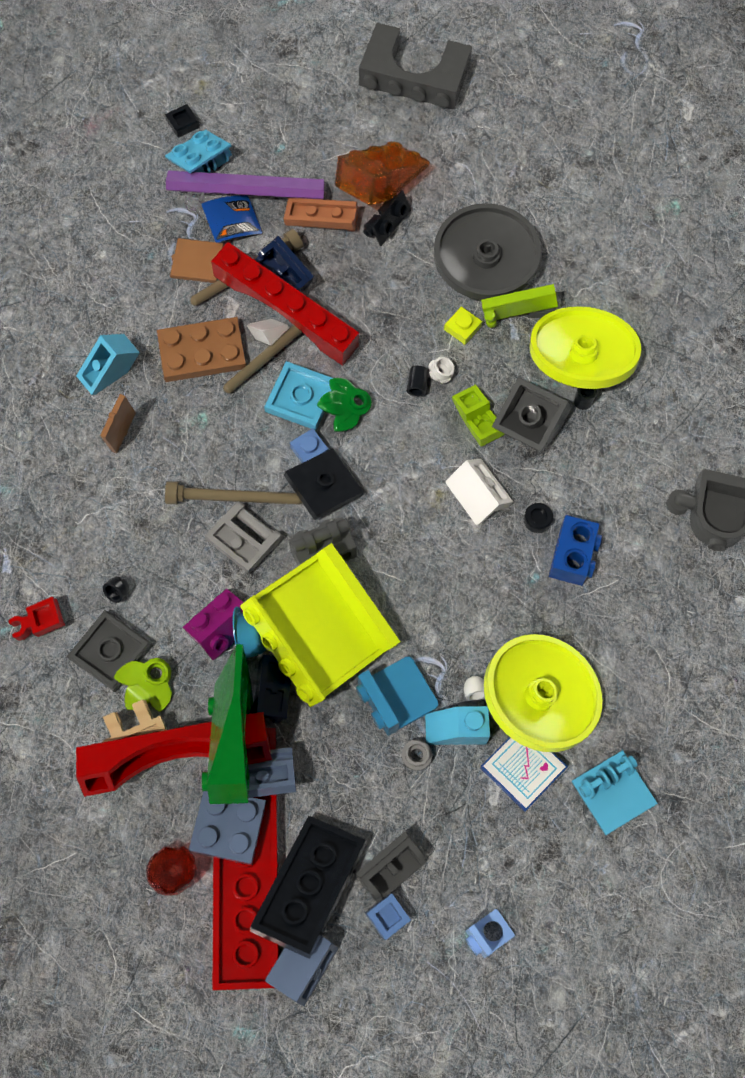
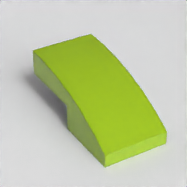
(476, 414)

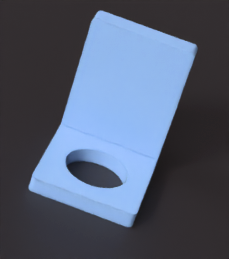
(477, 939)

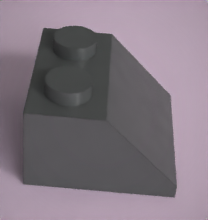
(531, 415)

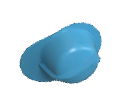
(246, 635)

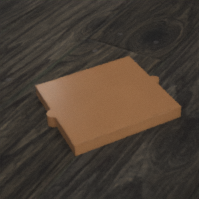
(194, 259)
(118, 423)

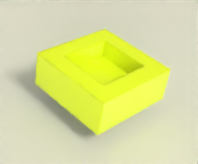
(463, 325)

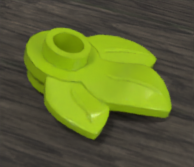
(141, 684)

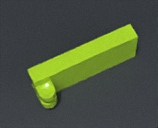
(518, 303)

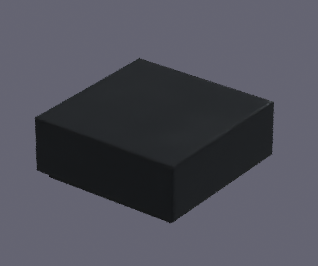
(182, 120)

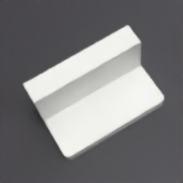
(478, 490)

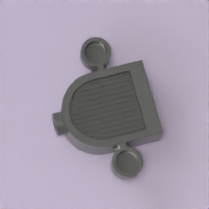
(715, 508)

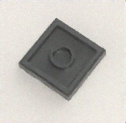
(107, 648)

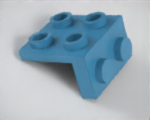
(396, 695)

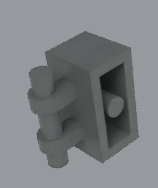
(308, 543)

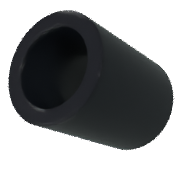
(417, 381)
(583, 402)

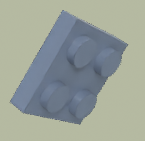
(228, 829)

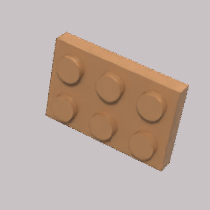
(201, 349)

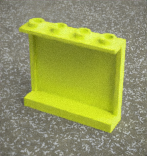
(319, 625)

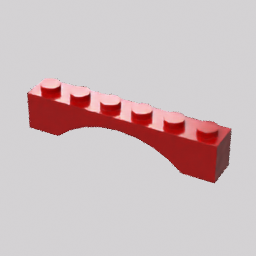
(318, 324)
(111, 763)

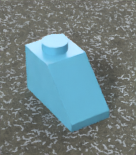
(107, 362)
(458, 726)

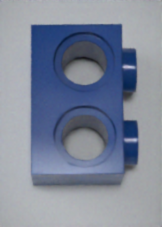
(570, 549)

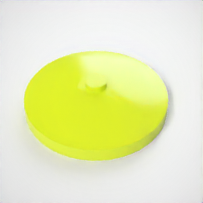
(585, 347)
(543, 693)

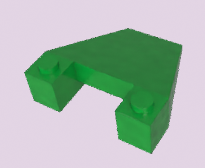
(228, 761)

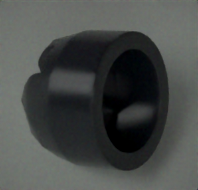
(116, 589)

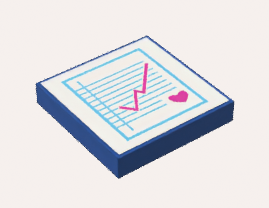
(522, 771)

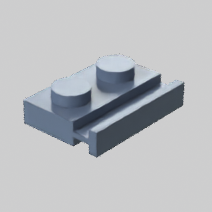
(274, 775)

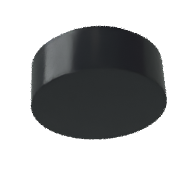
(538, 518)

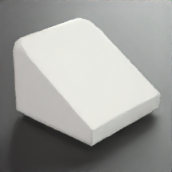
(268, 330)

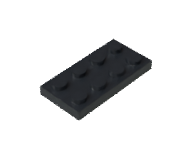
(308, 887)

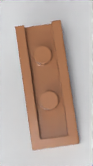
(321, 213)

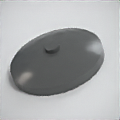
(487, 251)

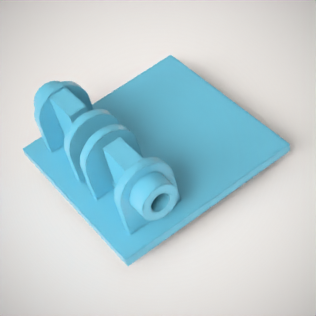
(200, 151)
(614, 792)

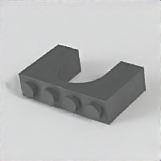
(437, 87)

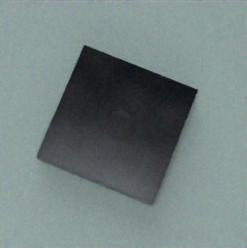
(323, 484)

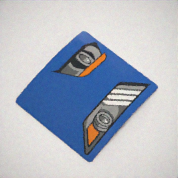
(231, 217)

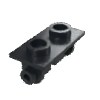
(391, 216)

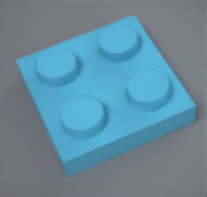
(297, 395)

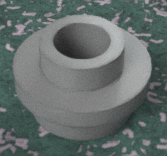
(416, 745)

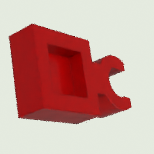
(40, 619)

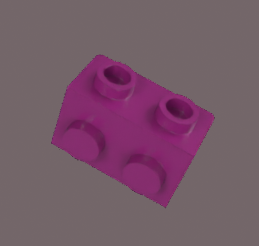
(214, 624)

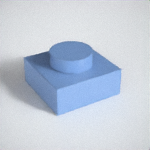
(308, 446)
(387, 916)

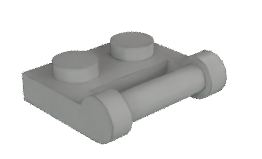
(237, 543)

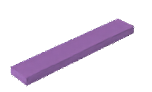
(245, 184)

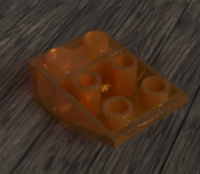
(378, 172)

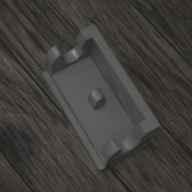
(391, 867)

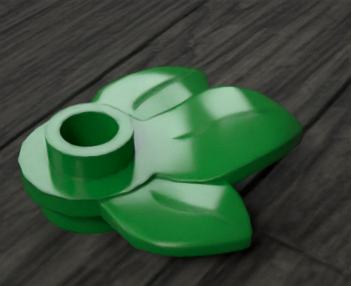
(341, 403)

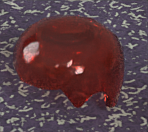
(171, 870)

